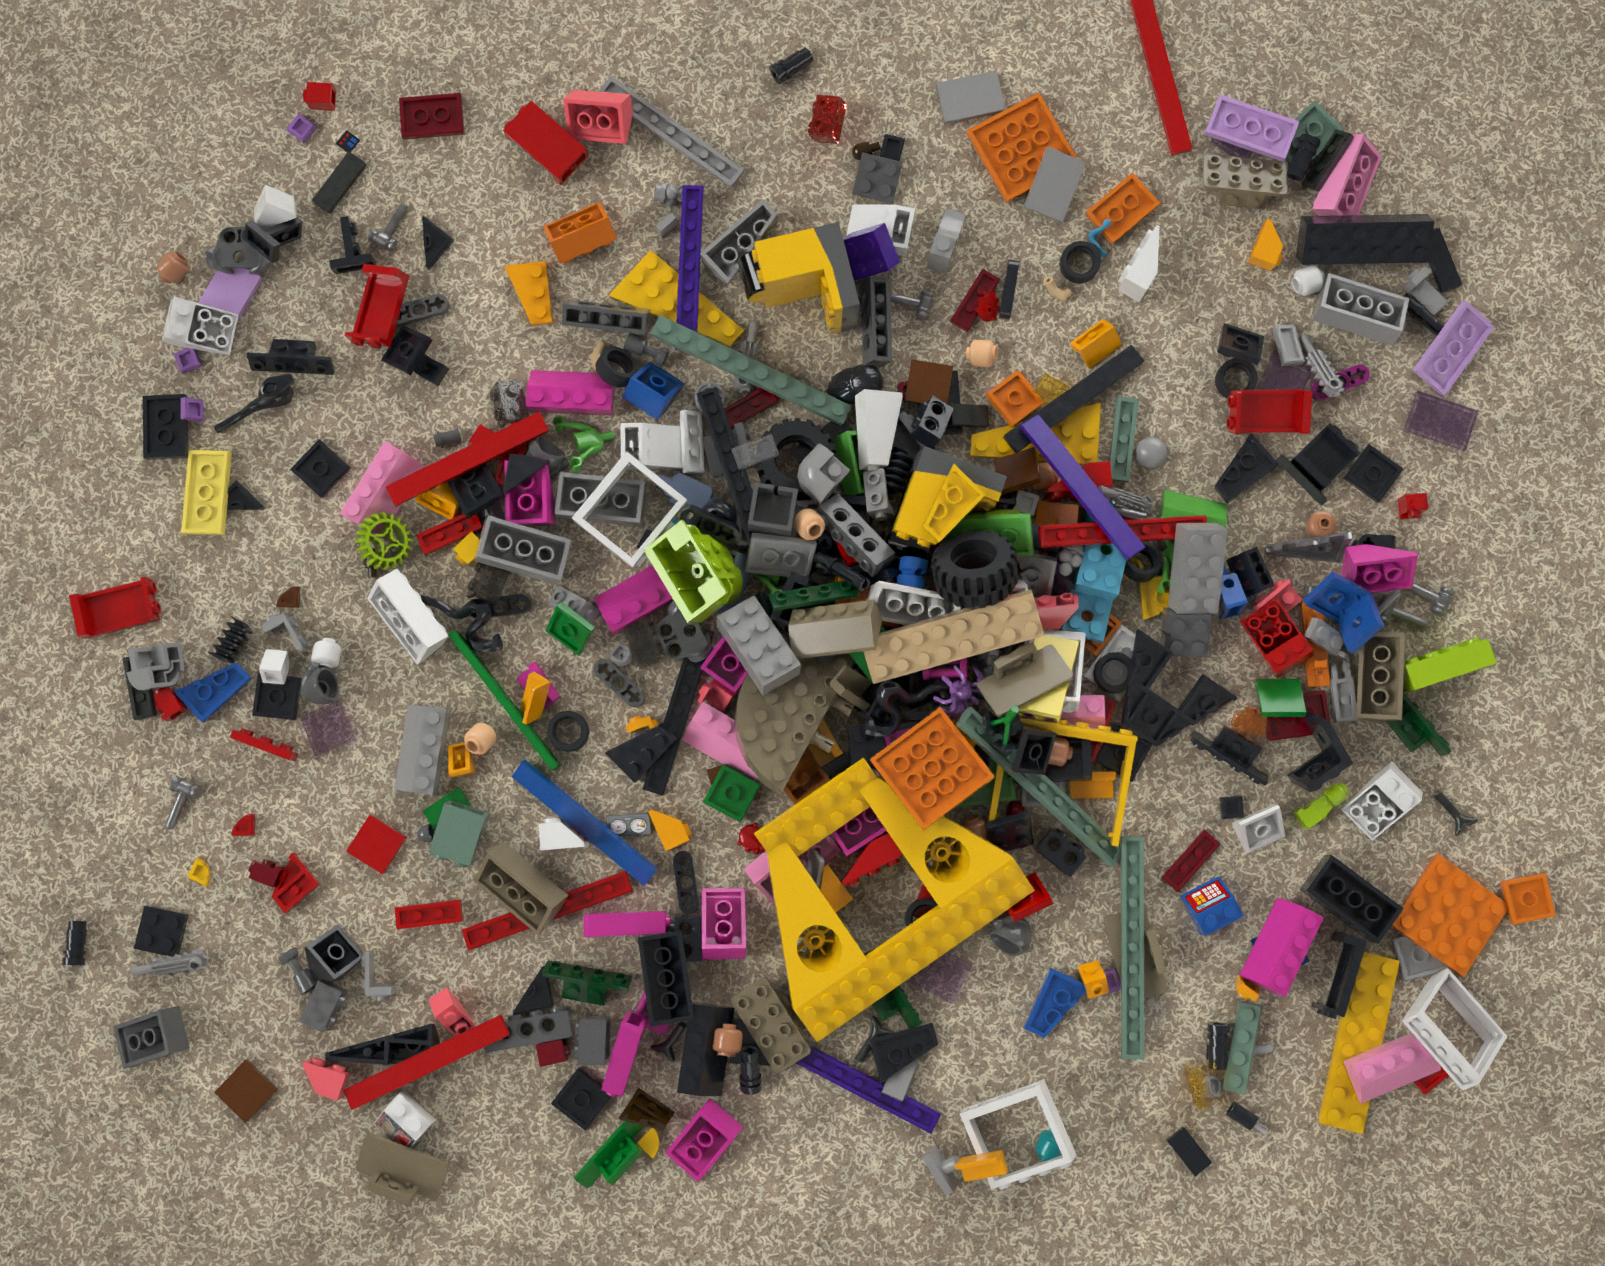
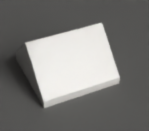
(274, 208)
(1260, 828)

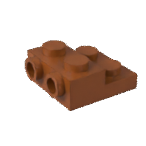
(805, 779)

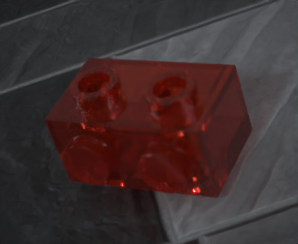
(827, 119)

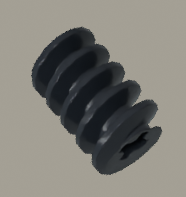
(897, 470)
(231, 641)

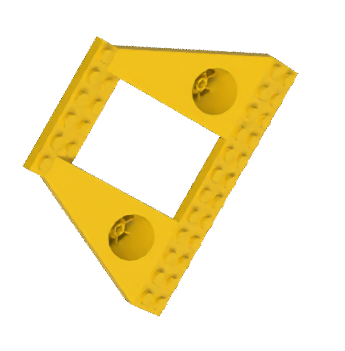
(839, 979)

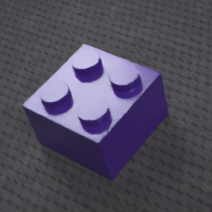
(870, 251)

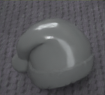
(543, 448)
(316, 676)
(1011, 936)

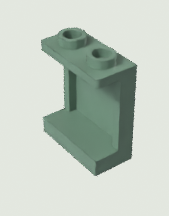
(458, 833)

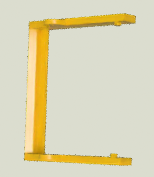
(1083, 731)

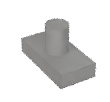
(942, 1169)

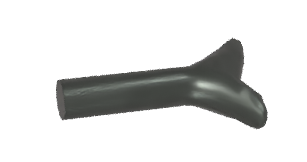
(1460, 820)
(876, 1031)
(667, 1046)

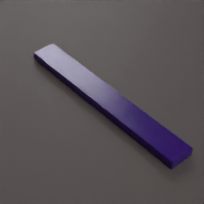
(690, 256)
(1082, 487)
(869, 1089)

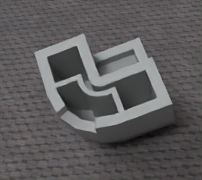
(820, 474)
(155, 666)

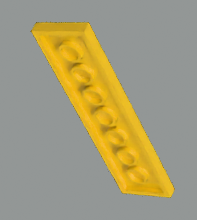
(1357, 1033)

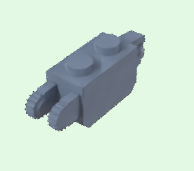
(693, 490)

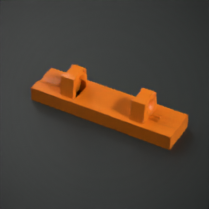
(1317, 666)

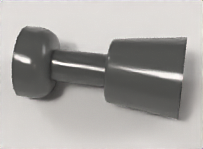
(638, 345)
(303, 979)

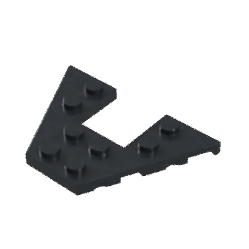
(1149, 713)

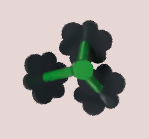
(1008, 726)

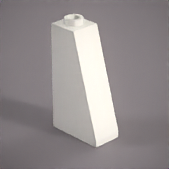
(876, 426)

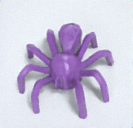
(960, 692)

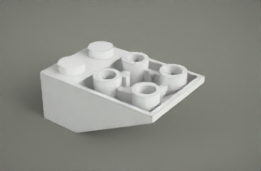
(896, 217)
(1142, 267)
(199, 327)
(652, 445)
(1383, 801)

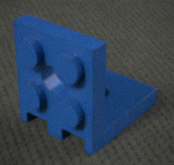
(1349, 609)

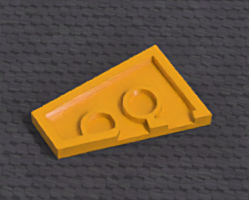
(533, 290)

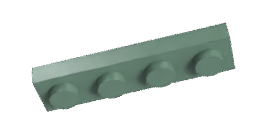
(1123, 438)
(1242, 1048)

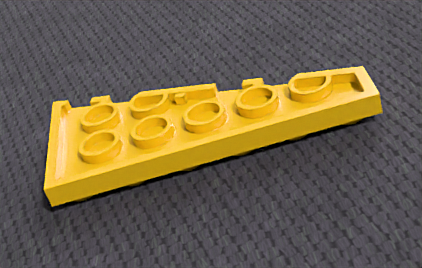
(655, 287)
(1077, 435)

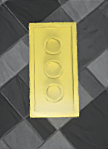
(206, 492)
(1052, 702)

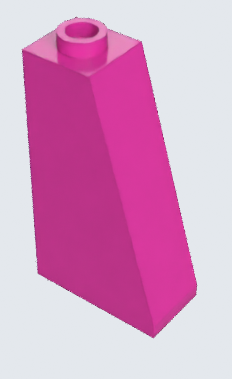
(626, 923)
(624, 1053)

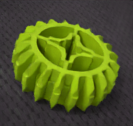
(380, 549)

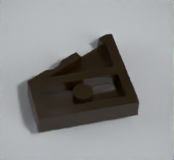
(646, 1111)

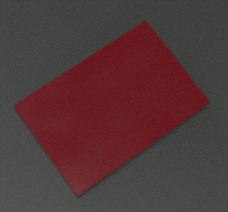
(431, 116)
(1292, 727)

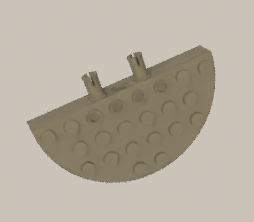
(782, 723)

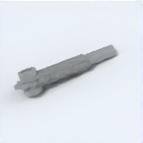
(750, 349)
(1321, 367)
(1130, 500)
(191, 961)

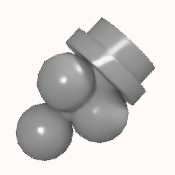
(667, 194)
(1070, 558)

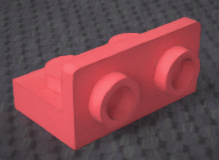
(1283, 592)

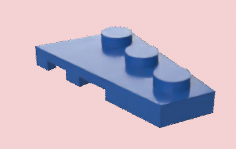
(209, 694)
(1053, 1002)

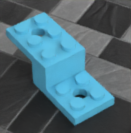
(1097, 586)

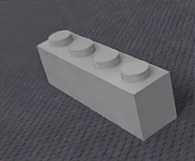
(723, 254)

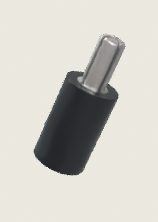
(1245, 1118)

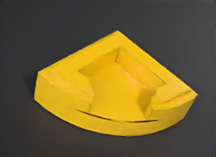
(200, 872)
(650, 1142)

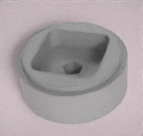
(621, 655)
(1213, 1086)

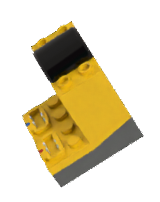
(804, 267)
(921, 489)

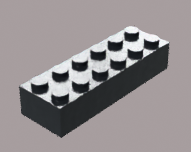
(1364, 239)

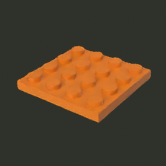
(1015, 143)
(932, 768)
(1450, 915)

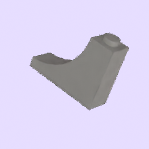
(945, 241)

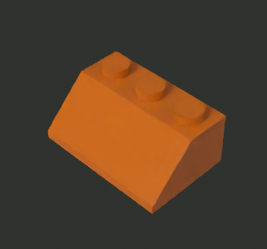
(580, 232)

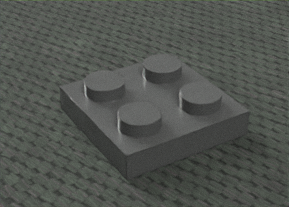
(877, 178)

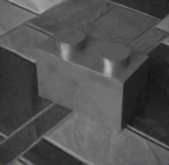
(323, 1006)

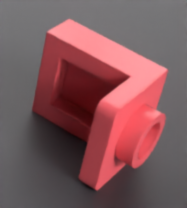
(716, 694)

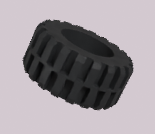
(788, 433)
(970, 587)

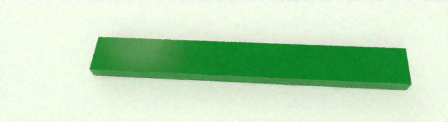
(504, 700)

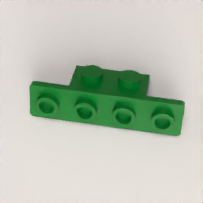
(612, 1157)

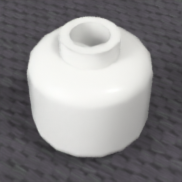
(1308, 280)
(326, 653)

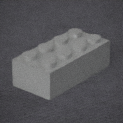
(620, 506)
(522, 550)
(1197, 568)
(758, 645)

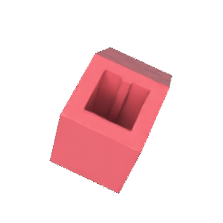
(1056, 609)
(450, 1012)
(326, 1079)

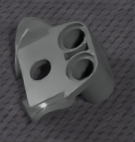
(222, 255)
(694, 648)

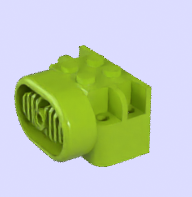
(695, 571)

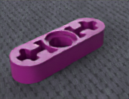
(1355, 382)

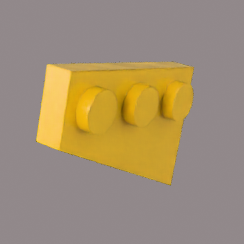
(952, 503)
(1150, 599)

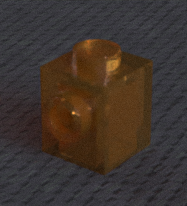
(1249, 722)

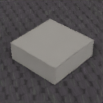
(666, 225)

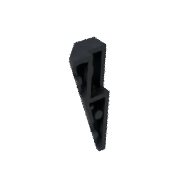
(390, 1048)

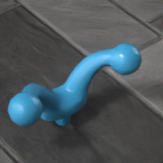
(1093, 237)

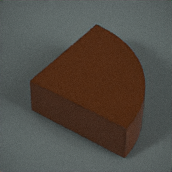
(290, 598)

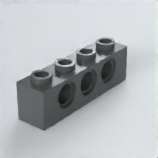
(606, 317)
(876, 321)
(855, 535)
(563, 1029)

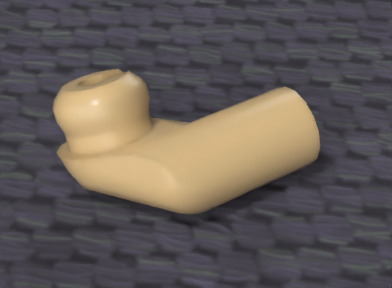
(1054, 291)
(597, 352)

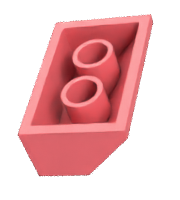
(598, 116)

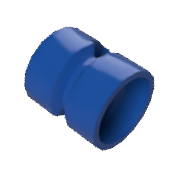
(912, 572)

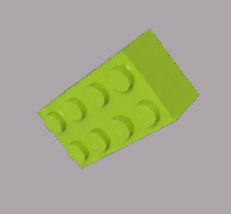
(1447, 663)

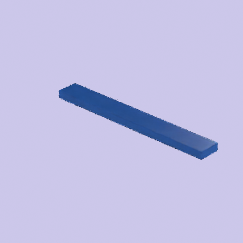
(584, 822)

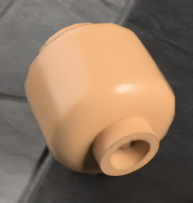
(982, 353)
(809, 524)
(480, 738)

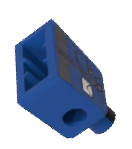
(1231, 597)

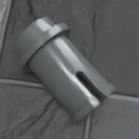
(447, 438)

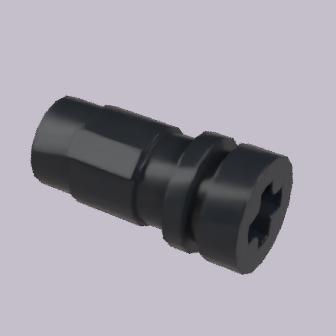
(792, 64)
(1300, 163)
(75, 943)
(1217, 1048)
(750, 1066)

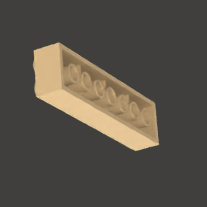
(954, 637)

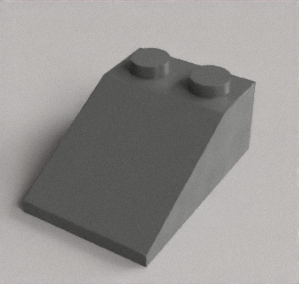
(151, 1037)

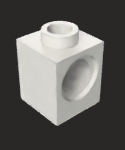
(275, 666)

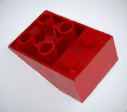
(1098, 472)
(1277, 638)
(876, 854)

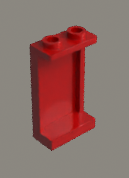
(545, 141)
(379, 306)
(1269, 411)
(115, 608)

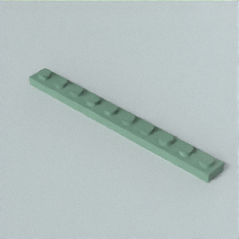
(750, 370)
(1044, 791)
(1132, 947)

